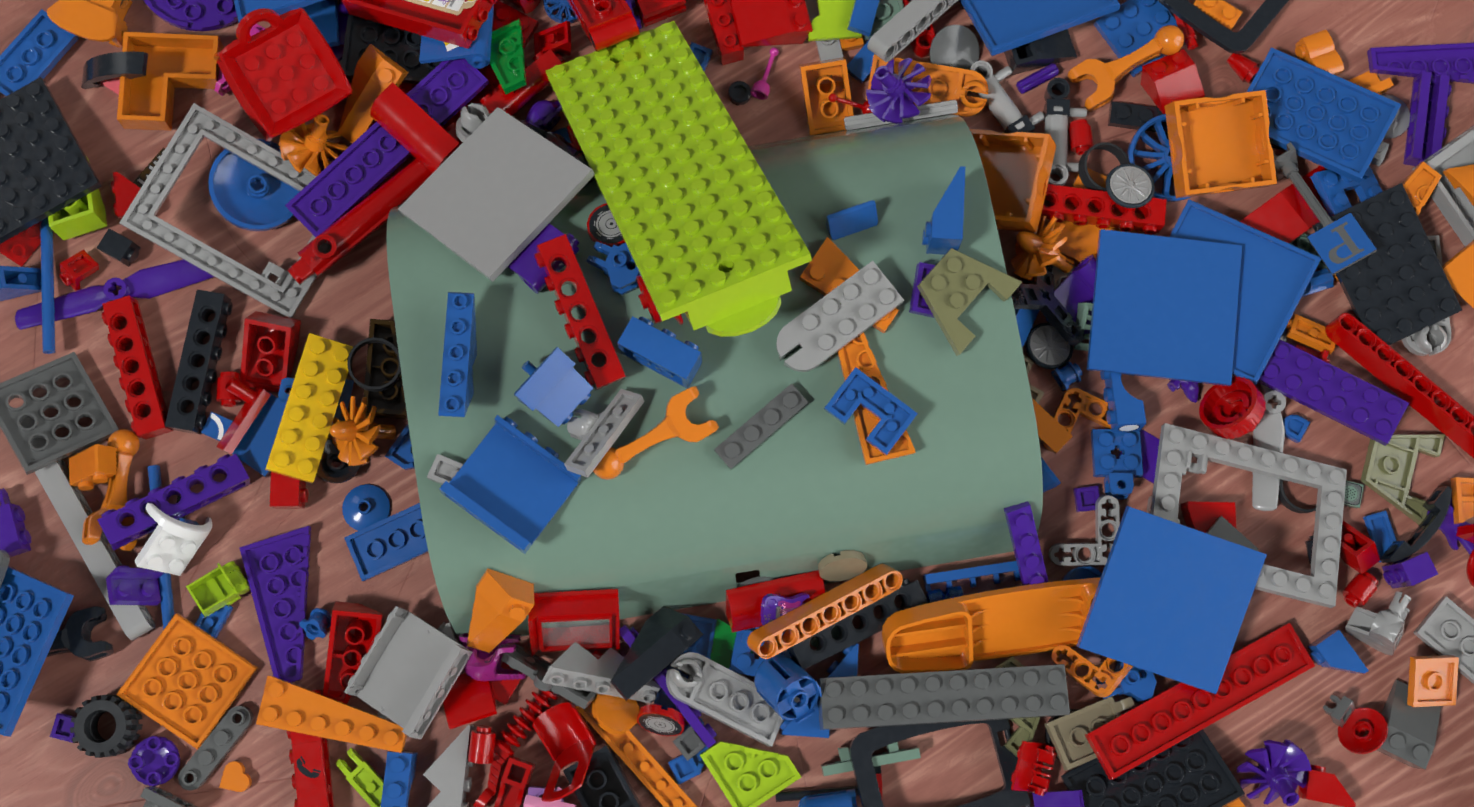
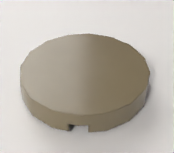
(842, 567)

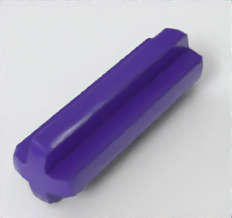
(1037, 78)

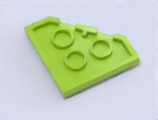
(747, 773)

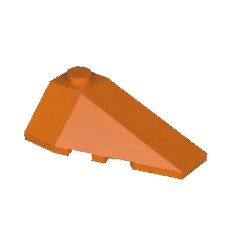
(371, 77)
(498, 609)

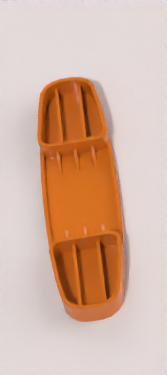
(987, 626)

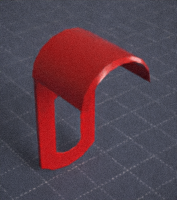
(566, 741)

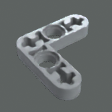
(1095, 548)

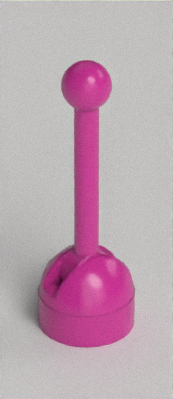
(761, 88)

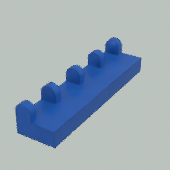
(971, 574)

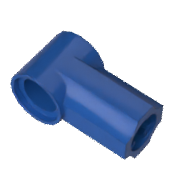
(1319, 282)

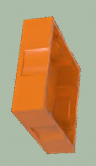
(1220, 144)
(1016, 175)

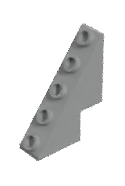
(584, 672)
(451, 772)

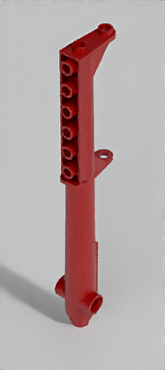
(374, 209)

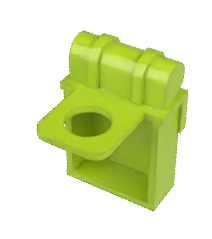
(219, 588)

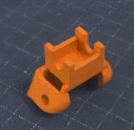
(92, 19)

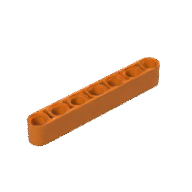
(814, 610)

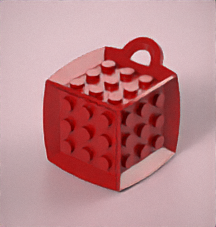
(282, 71)

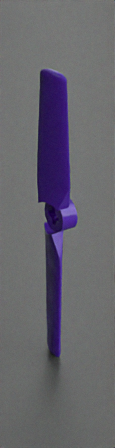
(142, 284)

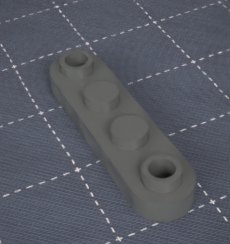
(215, 748)

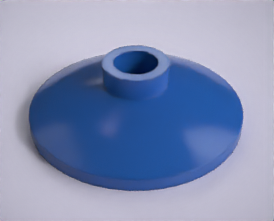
(377, 509)

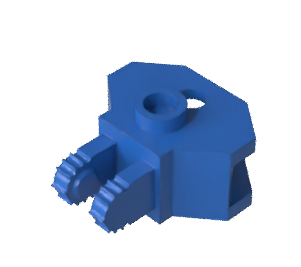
(617, 266)
(1133, 685)

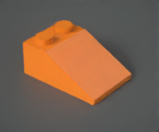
(818, 82)

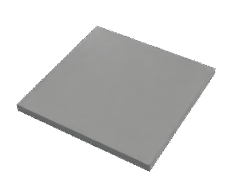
(496, 193)

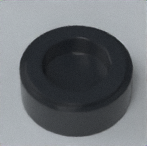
(739, 93)

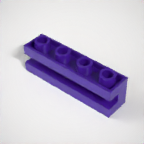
(1427, 117)

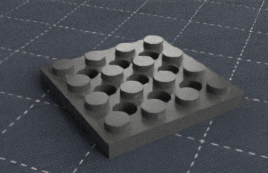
(45, 427)

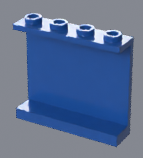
(512, 484)

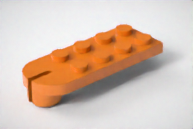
(945, 85)

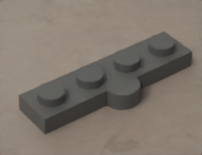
(536, 668)

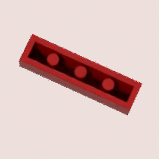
(413, 127)
(744, 602)

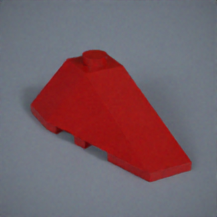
(349, 640)

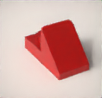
(554, 38)

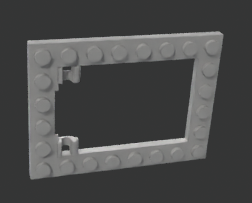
(141, 215)
(1174, 458)

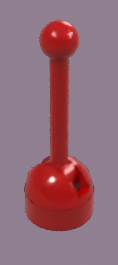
(865, 107)

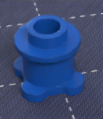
(1067, 375)
(317, 623)

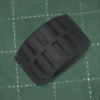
(87, 721)

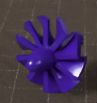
(892, 93)
(1280, 768)

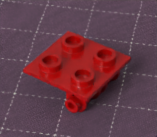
(22, 245)
(1029, 767)

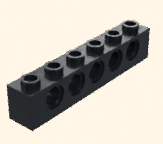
(193, 350)
(911, 596)

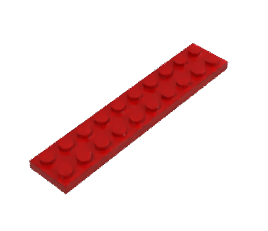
(1187, 709)

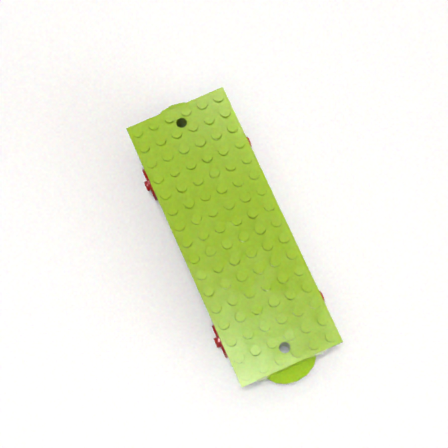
(680, 183)

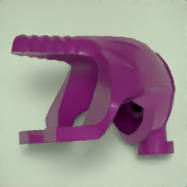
(486, 666)

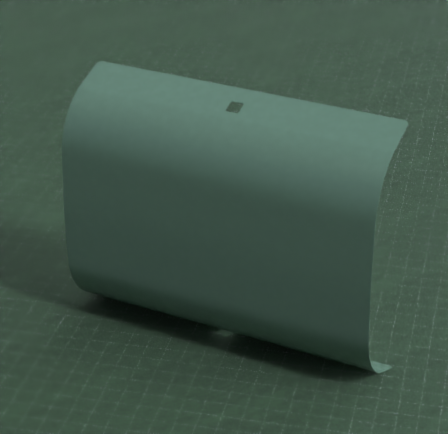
(676, 513)

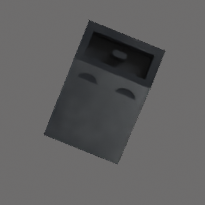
(1041, 52)

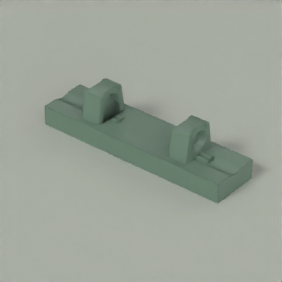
(892, 756)

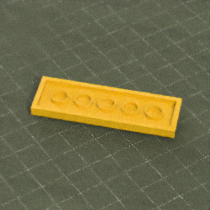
(310, 409)

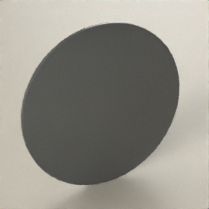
(954, 47)

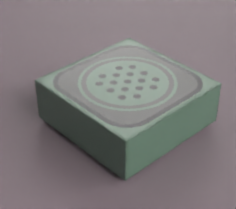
(1353, 494)

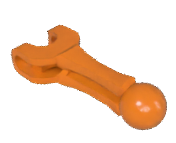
(1166, 41)
(672, 426)
(116, 496)

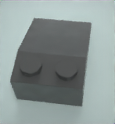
(1410, 729)

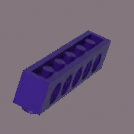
(144, 524)

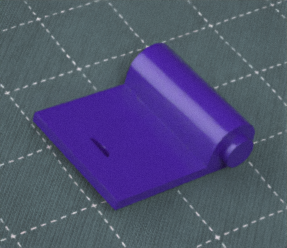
(525, 263)
(1078, 288)

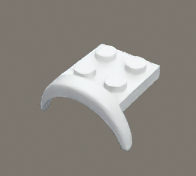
(171, 543)

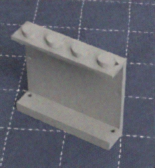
(408, 671)

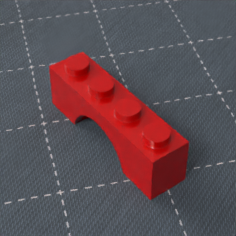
(514, 782)

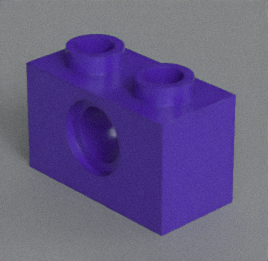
(1409, 570)

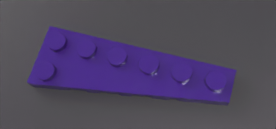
(1410, 61)

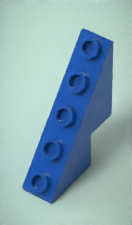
(19, 281)
(458, 355)
(811, 727)

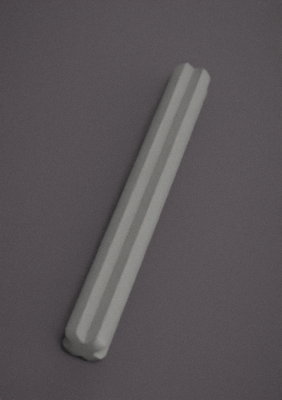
(926, 111)

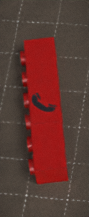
(311, 769)

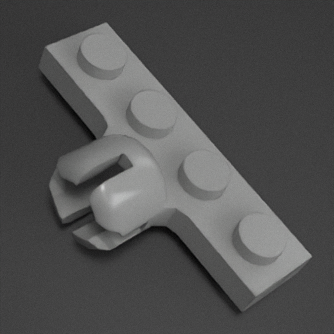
(599, 431)

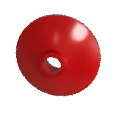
(1358, 723)

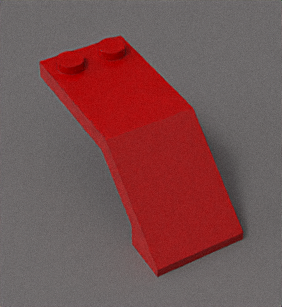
(1286, 213)

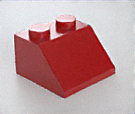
(1171, 79)

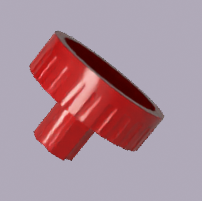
(1238, 416)

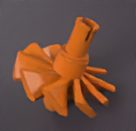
(308, 145)
(1039, 250)
(357, 433)

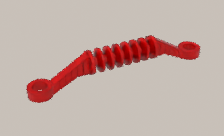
(503, 747)

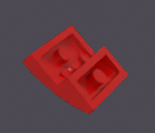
(468, 701)

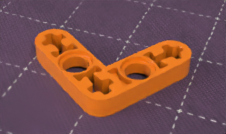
(1080, 408)
(1103, 673)

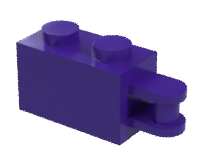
(13, 534)

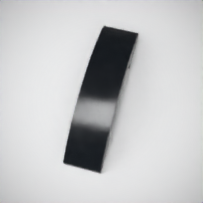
(112, 66)
(1437, 506)

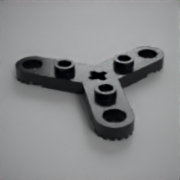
(1040, 296)

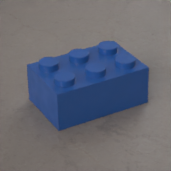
(660, 351)

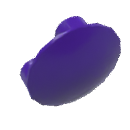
(154, 761)

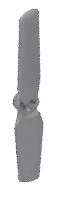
(1269, 435)

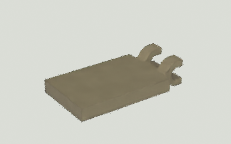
(1069, 730)

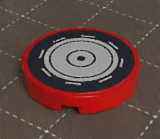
(603, 227)
(661, 721)

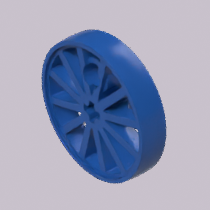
(1161, 155)

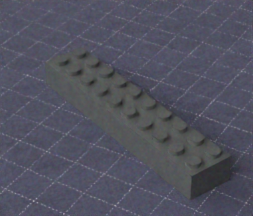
(943, 697)

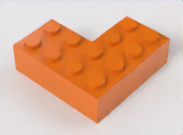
(171, 64)

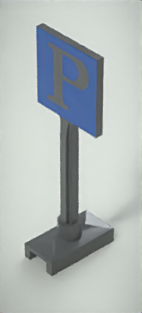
(1339, 241)

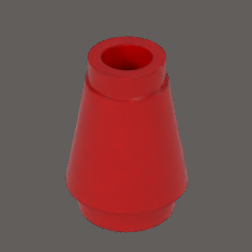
(1243, 67)

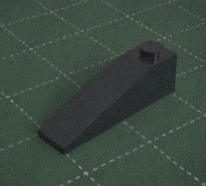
(656, 646)

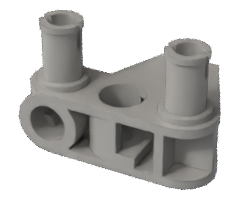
(1383, 629)

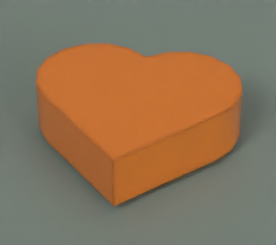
(235, 778)

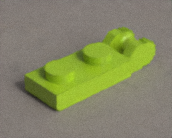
(363, 778)

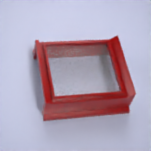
(572, 617)

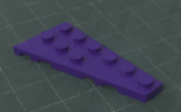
(279, 588)

